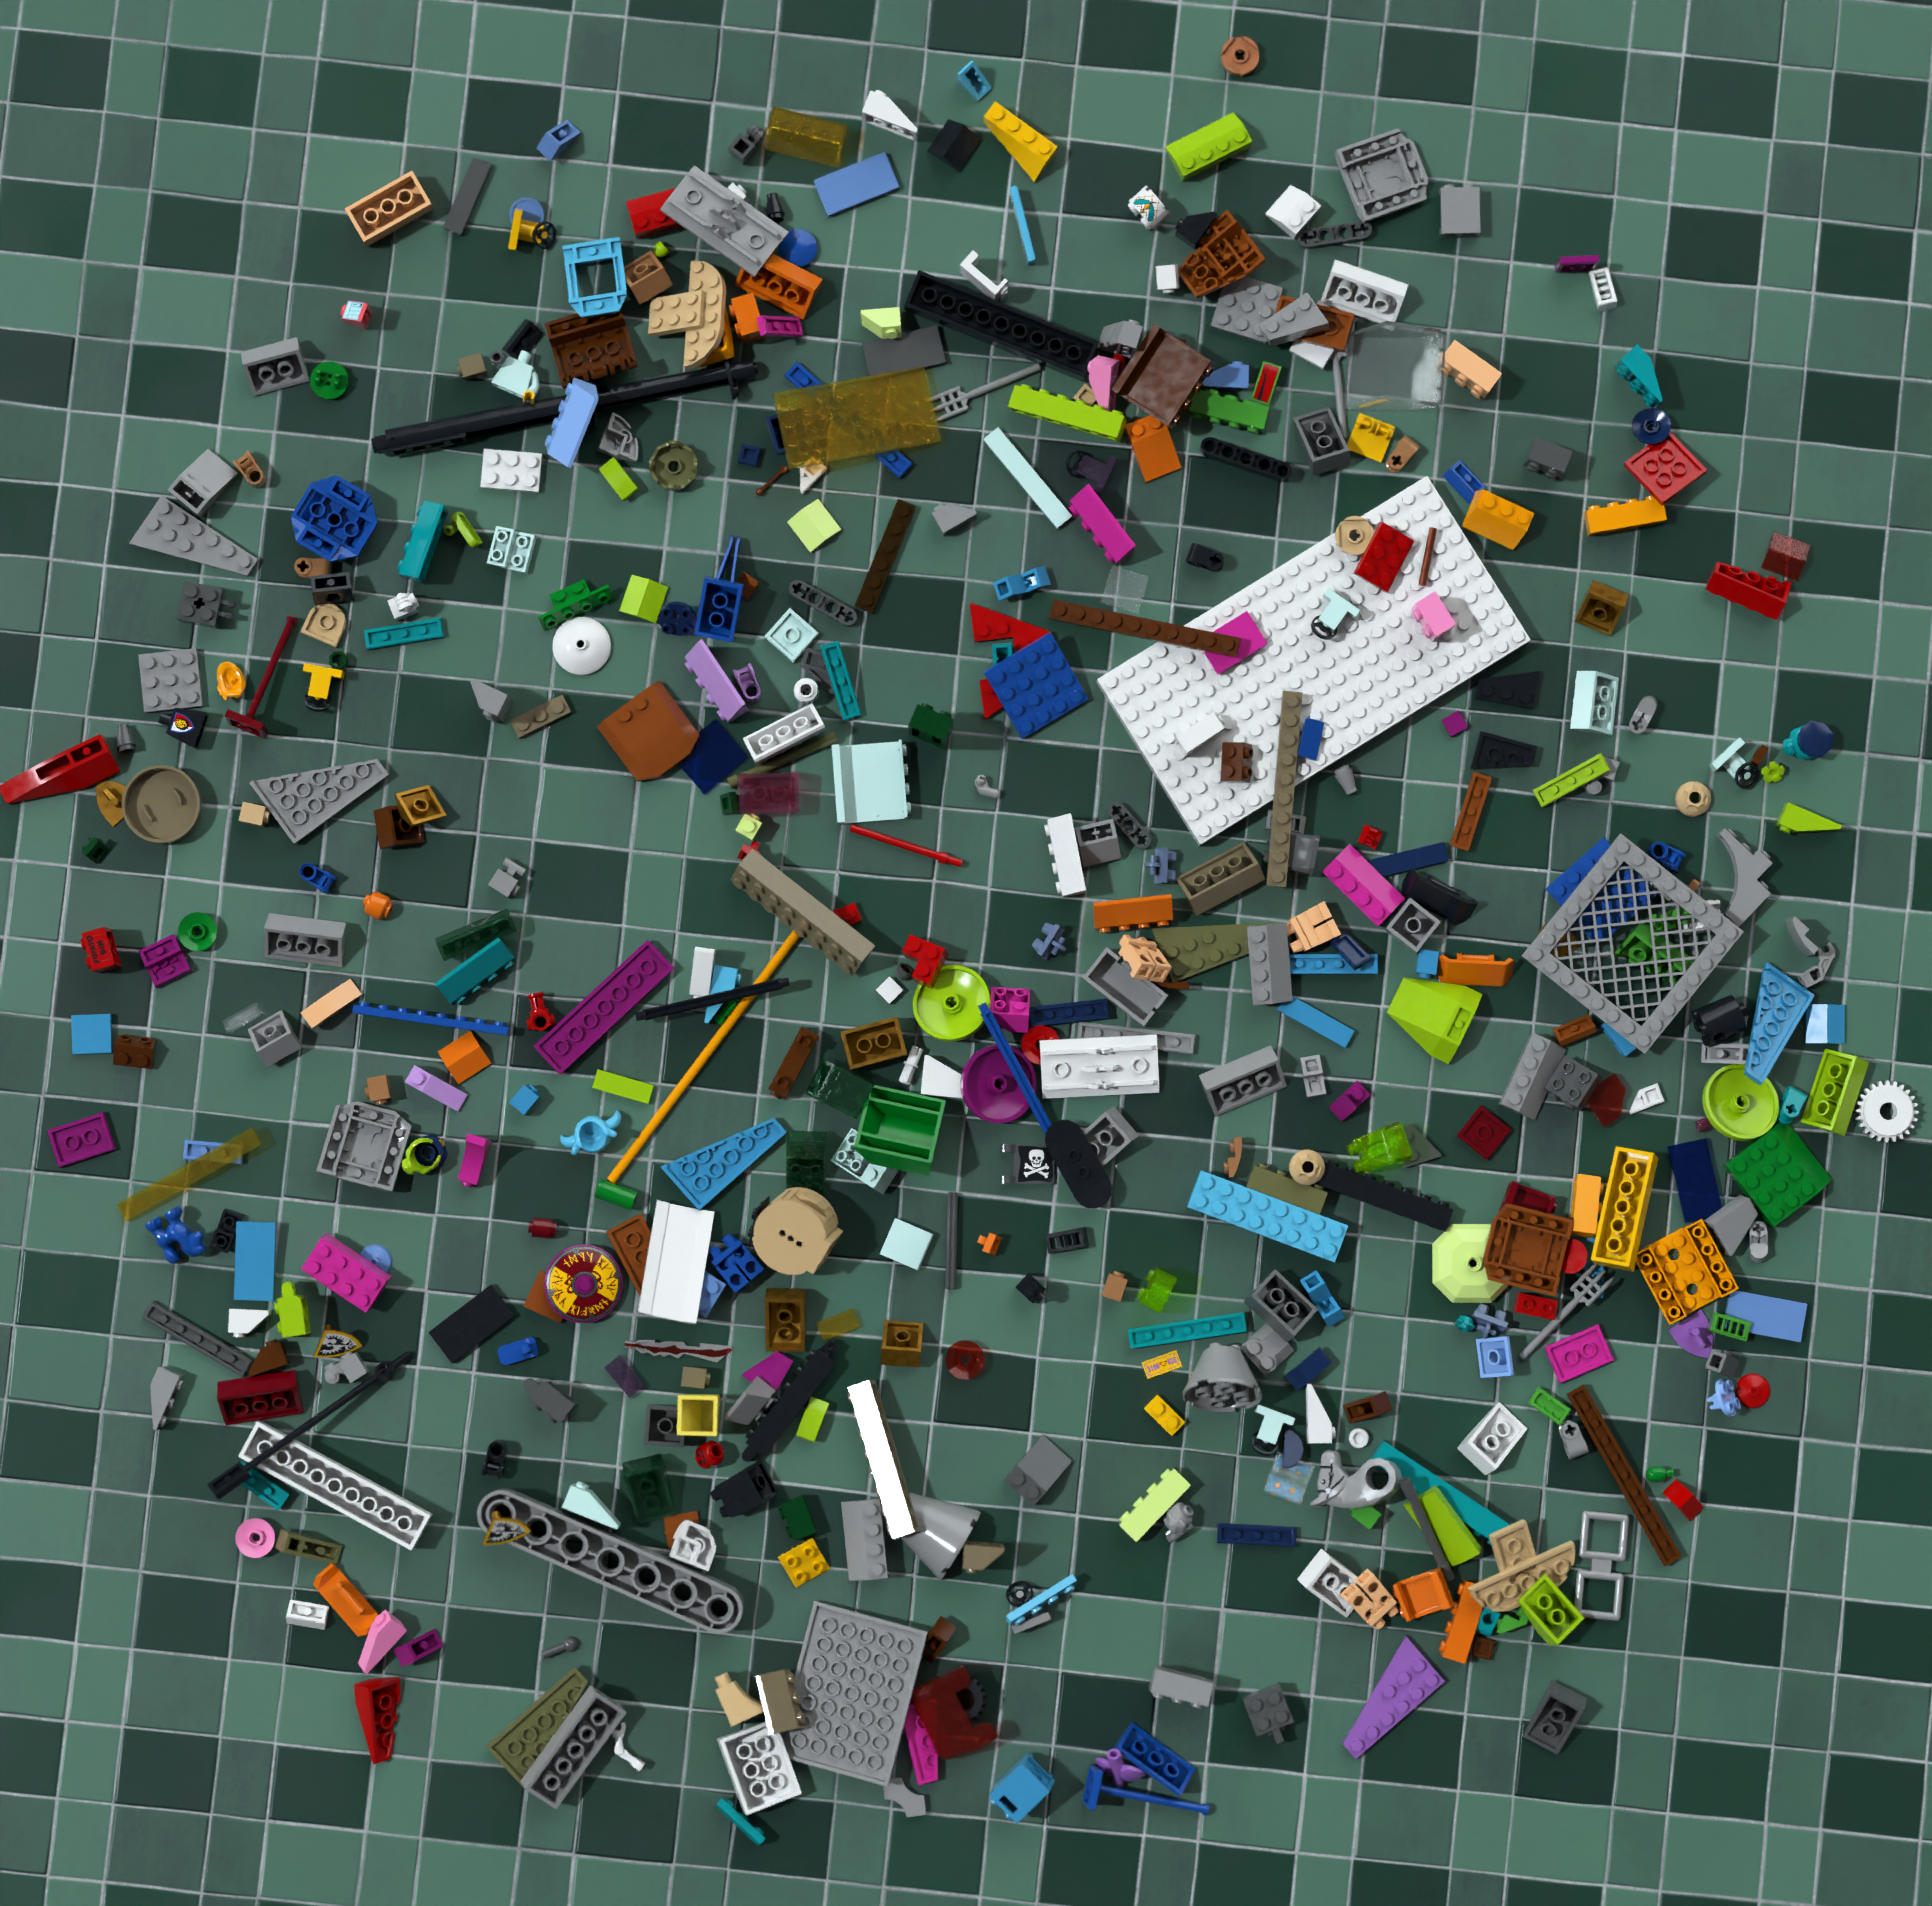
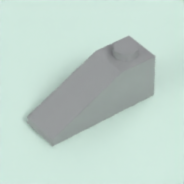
(1724, 1054)

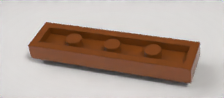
(1470, 811)

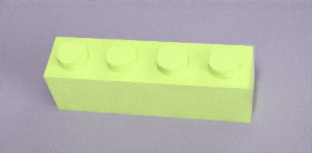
(1154, 1504)

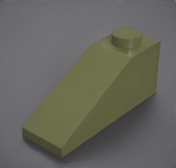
(308, 1546)

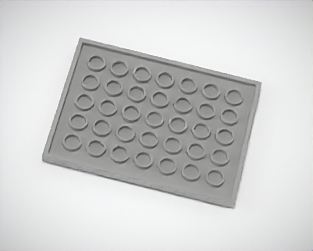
(854, 1692)

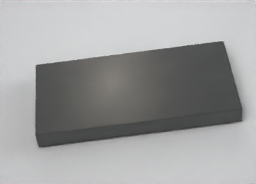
(913, 350)

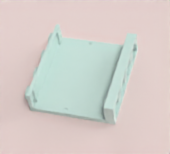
(870, 782)

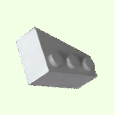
(1294, 321)

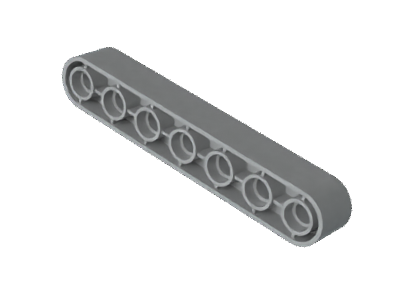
(631, 1561)

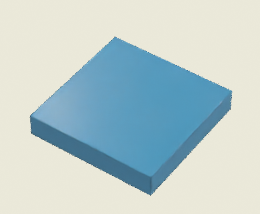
(91, 1034)

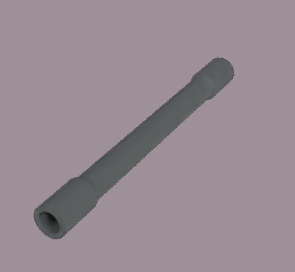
(1411, 1494)

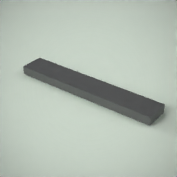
(197, 1338)

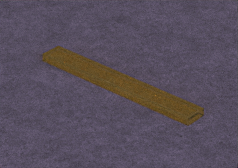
(189, 1174)

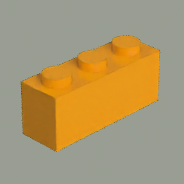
(1586, 1205)

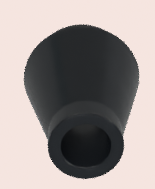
(774, 208)

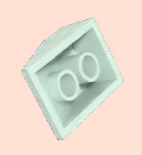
(587, 1503)

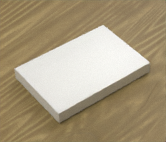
(1312, 353)

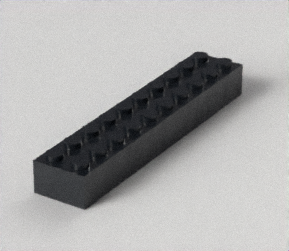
(1000, 325)

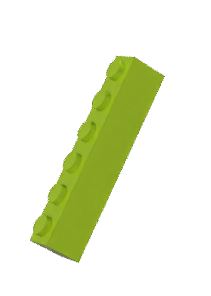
(1067, 413)

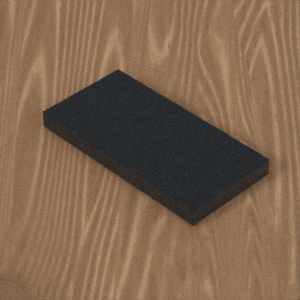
(471, 1323)

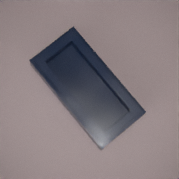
(1350, 951)

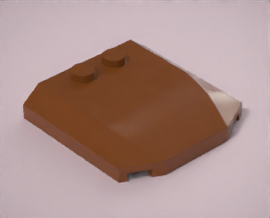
(650, 733)
(1527, 1248)

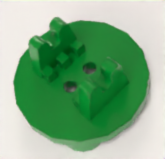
(320, 378)

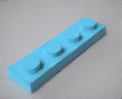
(1035, 1605)

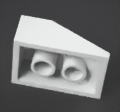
(883, 113)
(1492, 1439)
(1327, 1580)

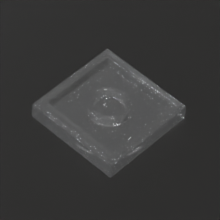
(1124, 589)

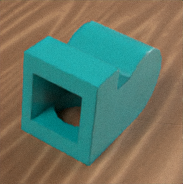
(1487, 1621)

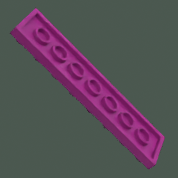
(604, 1007)

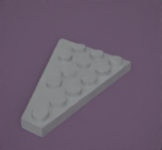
(313, 797)

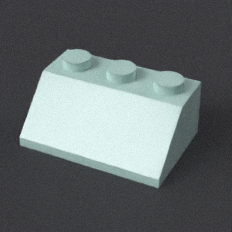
(1594, 702)

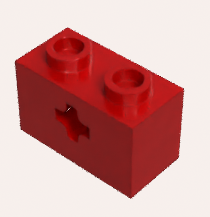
(1535, 1306)

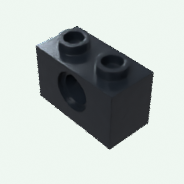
(332, 588)

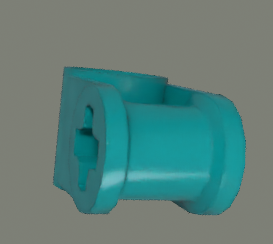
(1790, 1105)

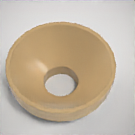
(1685, 805)
(1299, 1175)

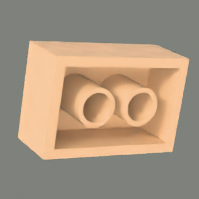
(1470, 370)

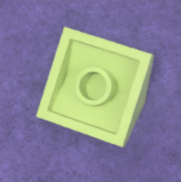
(814, 525)

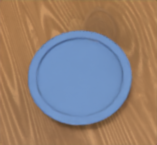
(531, 210)
(378, 1256)

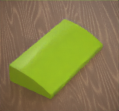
(1450, 1531)

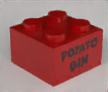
(100, 950)

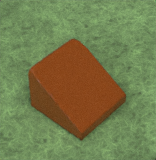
(750, 585)

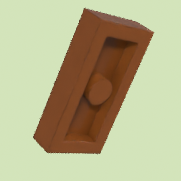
(1574, 1030)

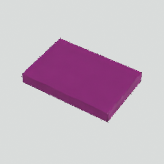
(81, 1139)

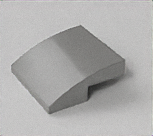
(1797, 932)

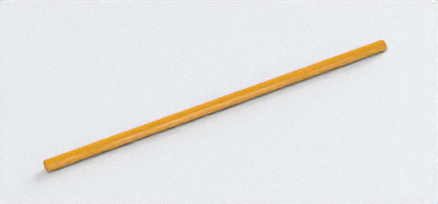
(700, 1061)

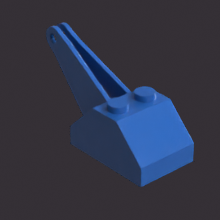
(720, 602)

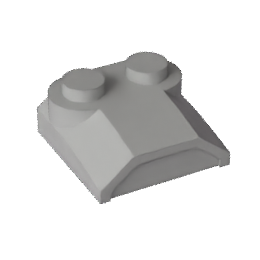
(1266, 1349)

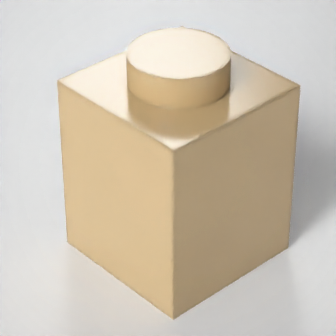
(254, 814)

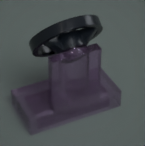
(1091, 469)

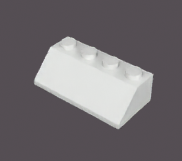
(1363, 293)
(784, 734)
(1066, 855)

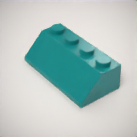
(423, 541)
(475, 971)

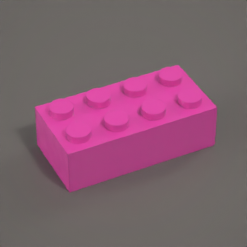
(346, 1272)

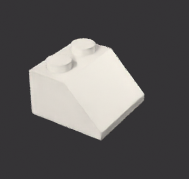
(1293, 211)

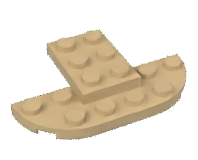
(696, 312)
(1519, 1567)

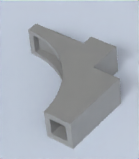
(1748, 867)

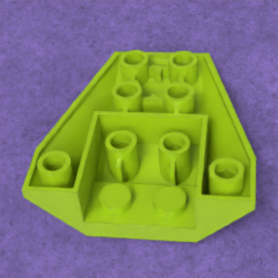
(1434, 1014)

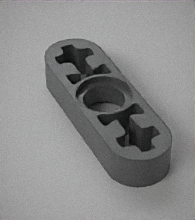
(1142, 833)

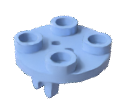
(1725, 1398)

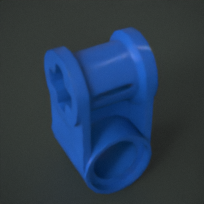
(1669, 858)
(318, 878)

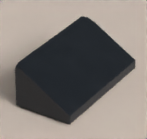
(522, 339)

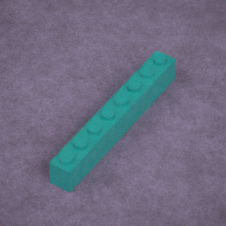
(1471, 1513)

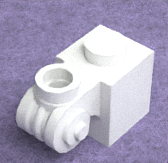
(403, 605)

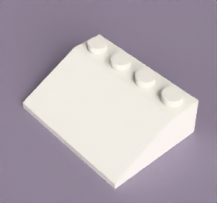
(758, 1767)

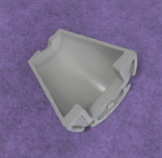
(941, 1533)

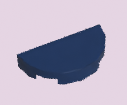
(1292, 1448)

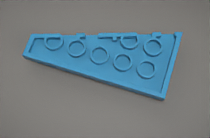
(1776, 1015)

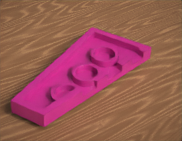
(921, 1749)

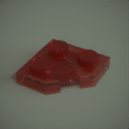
(1607, 1100)

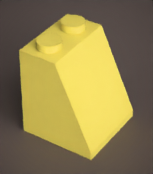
(698, 1414)

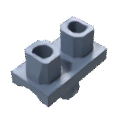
(1159, 865)
(1052, 943)
(1487, 1323)

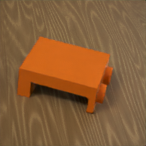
(1422, 1594)

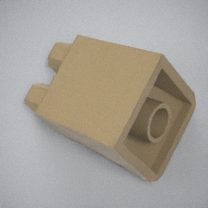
(735, 1701)

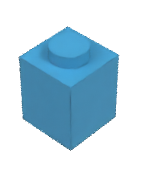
(1426, 963)
(525, 1099)

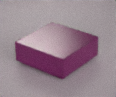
(1454, 723)

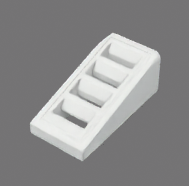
(1605, 301)

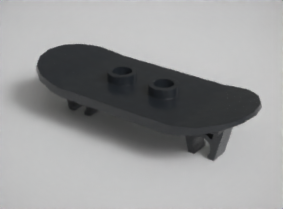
(1078, 1164)

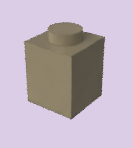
(471, 367)
(695, 1377)

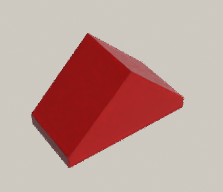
(1683, 1499)

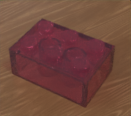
(767, 792)

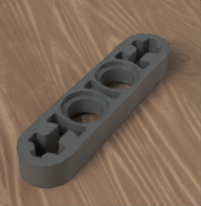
(1334, 236)
(821, 605)

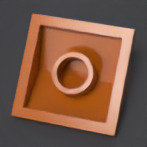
(464, 1057)

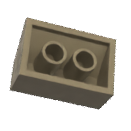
(980, 1554)
(780, 1701)

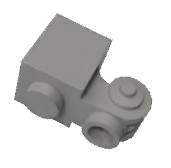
(1594, 786)
(350, 1365)

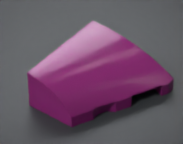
(770, 1370)

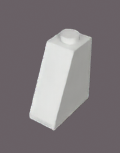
(1199, 733)
(702, 971)
(940, 1079)

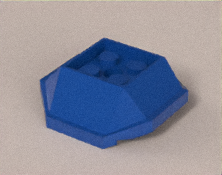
(323, 502)

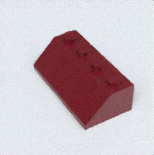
(259, 1397)

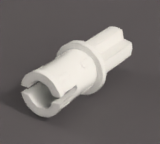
(910, 1065)

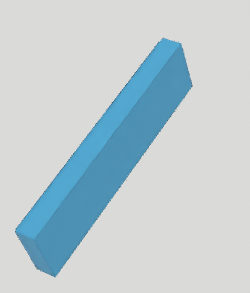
(1316, 1021)

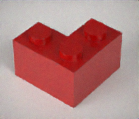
(929, 960)

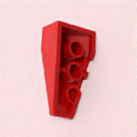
(377, 1707)

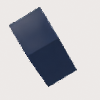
(1308, 1368)

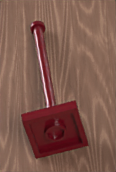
(247, 722)

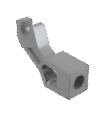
(1824, 962)

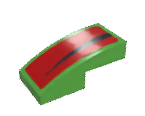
(1266, 382)

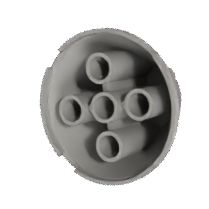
(1222, 1381)

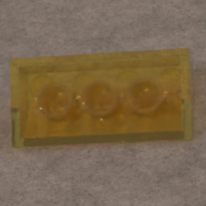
(806, 136)

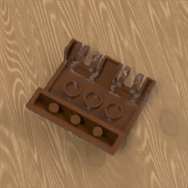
(590, 346)

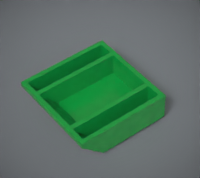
(899, 1130)
(1777, 1173)

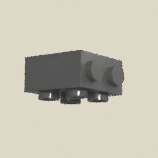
(1572, 1084)

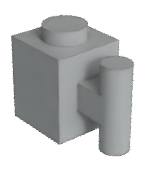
(505, 882)

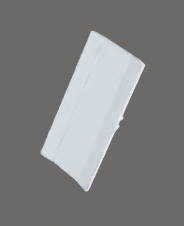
(1099, 1066)
(676, 1262)

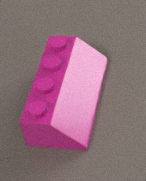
(1102, 525)
(1363, 885)

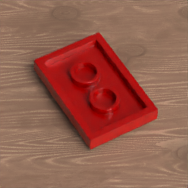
(1383, 557)

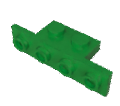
(573, 602)

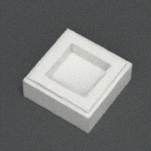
(889, 989)

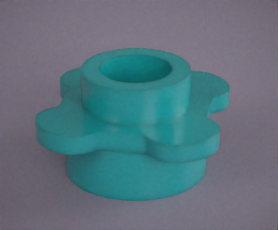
(1465, 1323)

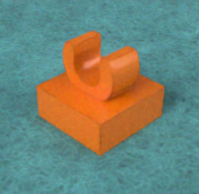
(990, 1243)

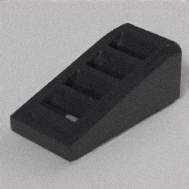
(1083, 1236)

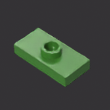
(1549, 1406)

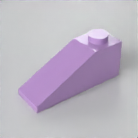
(436, 1088)

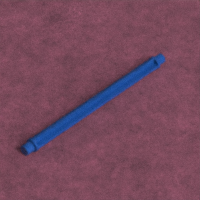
(1014, 1066)

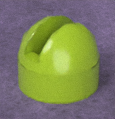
(660, 249)

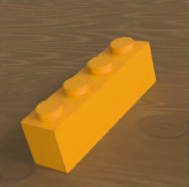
(1624, 516)

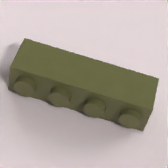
(1286, 1189)

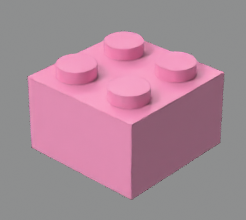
(1432, 616)

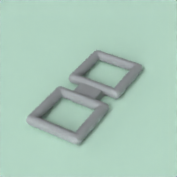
(1601, 1564)

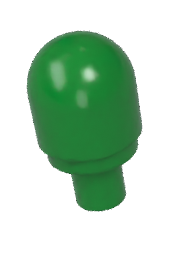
(1658, 1474)

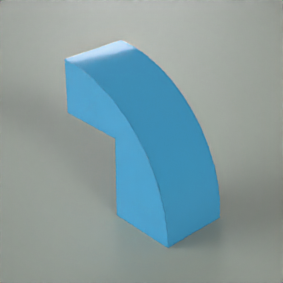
(1021, 584)
(1322, 1298)

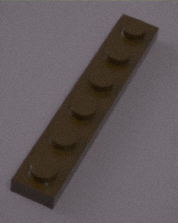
(885, 556)

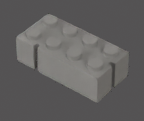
(1116, 984)

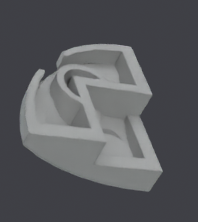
(618, 440)

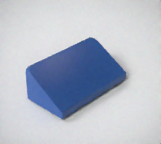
(1463, 481)
(1310, 739)

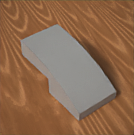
(1313, 1076)

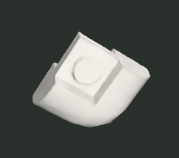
(693, 1546)

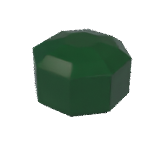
(338, 660)

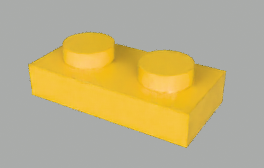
(1164, 1415)

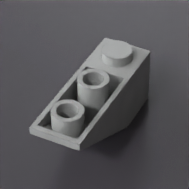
(163, 1389)

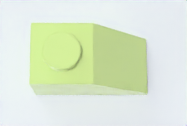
(883, 322)

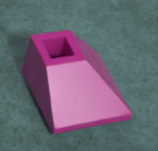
(1011, 1008)

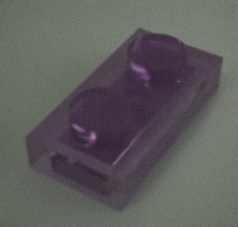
(624, 1376)

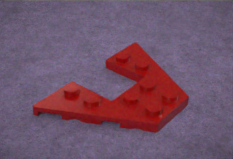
(995, 626)

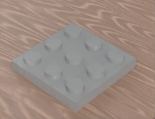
(1245, 306)
(170, 680)

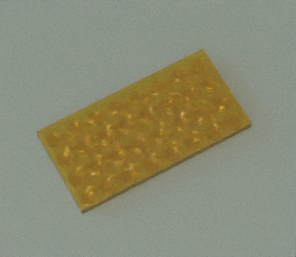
(856, 417)

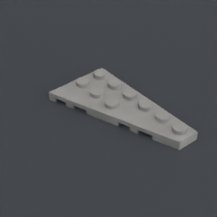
(181, 535)

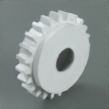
(1902, 1111)

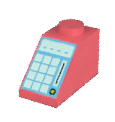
(356, 314)

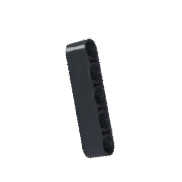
(1255, 457)

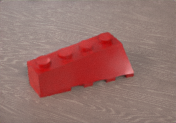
(1749, 589)

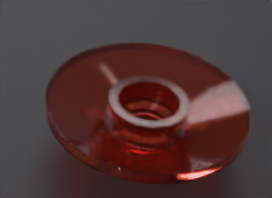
(962, 1370)

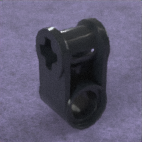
(1201, 557)
(494, 1460)

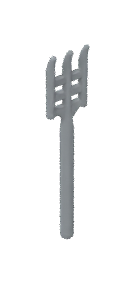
(1338, 390)
(963, 397)
(1578, 1297)

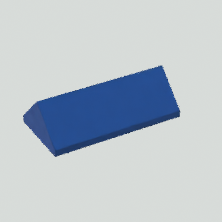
(1155, 1758)

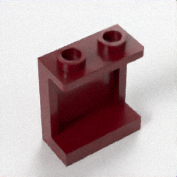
(1528, 1198)

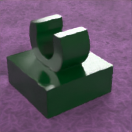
(729, 803)
(94, 850)

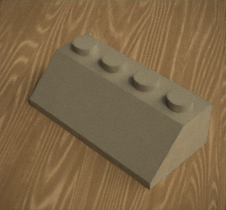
(1220, 878)

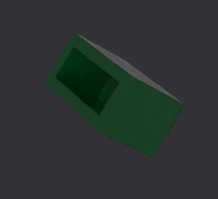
(798, 1518)

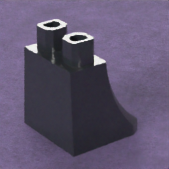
(745, 1490)

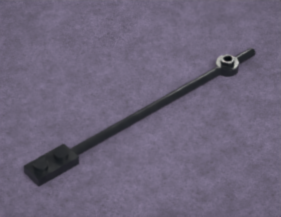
(239, 1474)

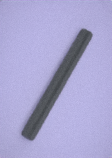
(951, 1240)

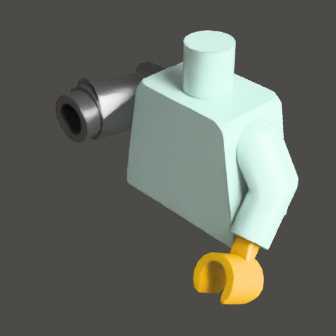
(515, 375)

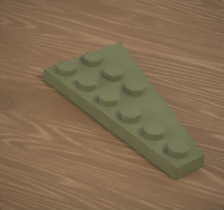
(1201, 947)
(532, 1730)

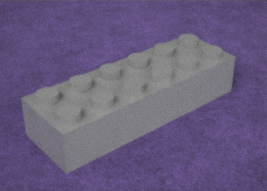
(573, 1747)

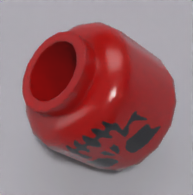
(709, 1454)

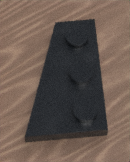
(1500, 752)

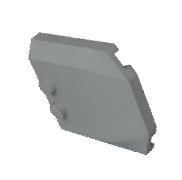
(1382, 174)
(365, 1145)

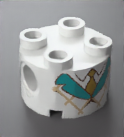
(1149, 208)

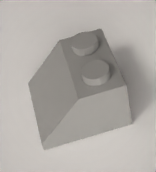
(274, 1038)
(750, 1403)

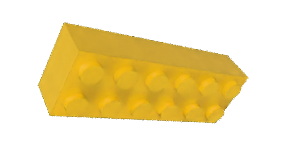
(1624, 1209)

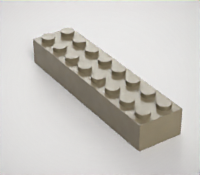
(802, 912)

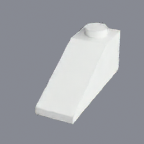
(1317, 1421)

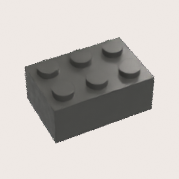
(1280, 1305)

